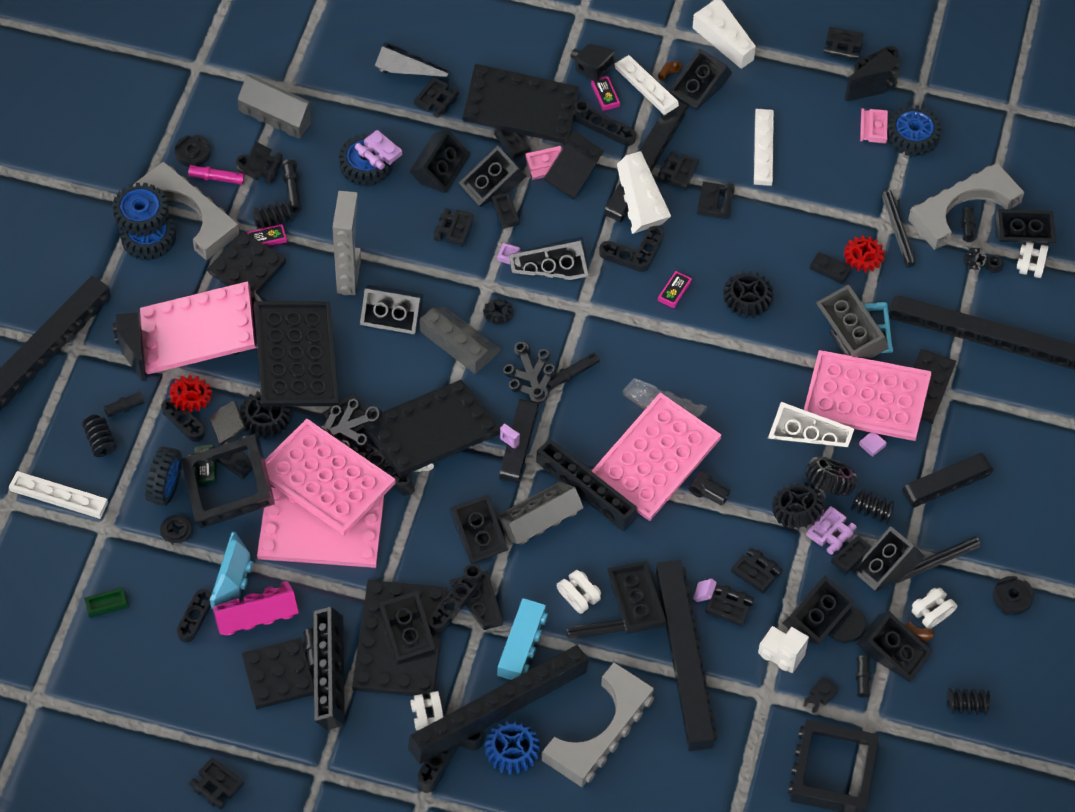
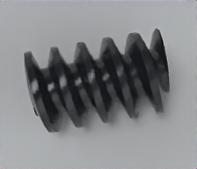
(272, 214)
(98, 435)
(873, 506)
(968, 701)

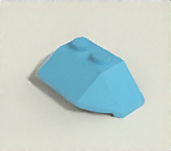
(232, 572)

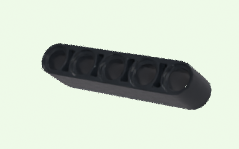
(515, 457)
(947, 480)

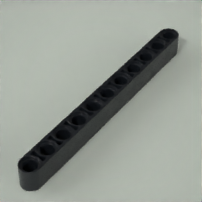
(983, 331)

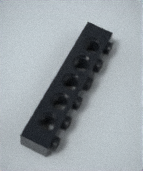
(587, 484)
(328, 668)

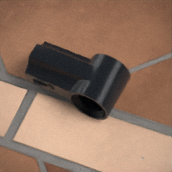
(705, 486)

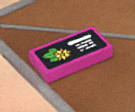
(605, 94)
(270, 235)
(674, 289)

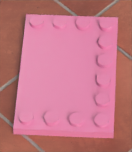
(197, 328)
(868, 394)
(656, 455)
(326, 476)
(299, 536)

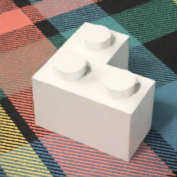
(784, 649)

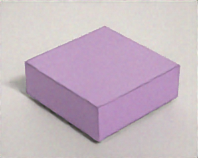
(505, 250)
(509, 436)
(872, 443)
(704, 590)

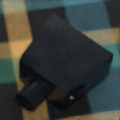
(593, 61)

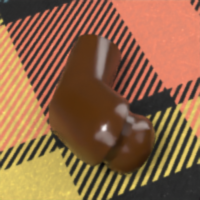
(669, 68)
(922, 633)

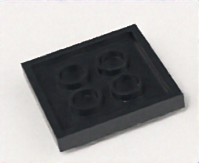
(246, 261)
(278, 673)

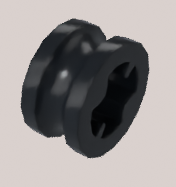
(239, 161)

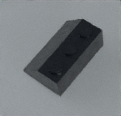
(440, 161)
(1025, 226)
(391, 309)
(819, 610)

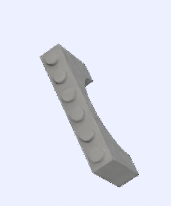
(990, 185)
(216, 227)
(346, 255)
(581, 759)

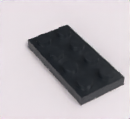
(941, 372)
(636, 597)

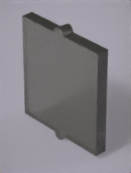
(227, 422)

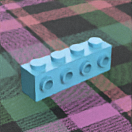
(522, 639)

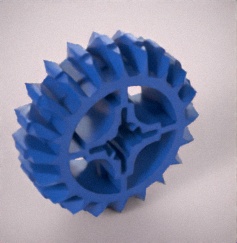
(512, 736)

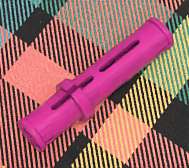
(208, 173)

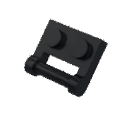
(709, 200)

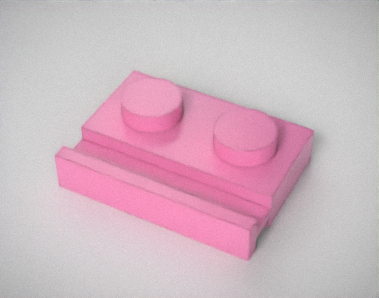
(874, 125)
(540, 161)

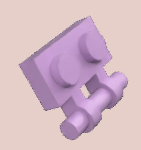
(382, 146)
(828, 525)

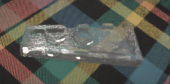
(644, 393)

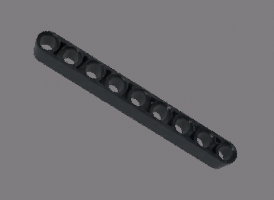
(651, 151)

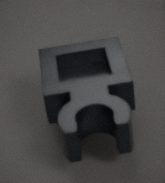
(821, 693)

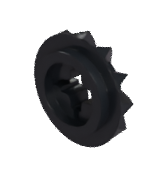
(496, 317)
(182, 525)

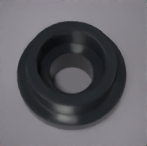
(997, 261)

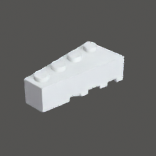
(724, 32)
(641, 193)
(805, 427)

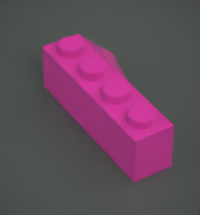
(256, 609)

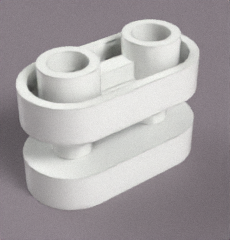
(1024, 263)
(585, 593)
(934, 598)
(418, 705)

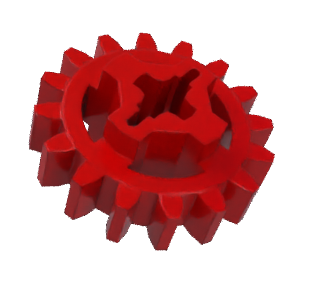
(858, 258)
(190, 393)

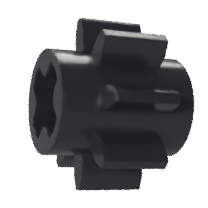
(974, 258)

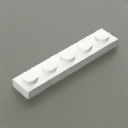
(646, 84)
(763, 147)
(58, 494)

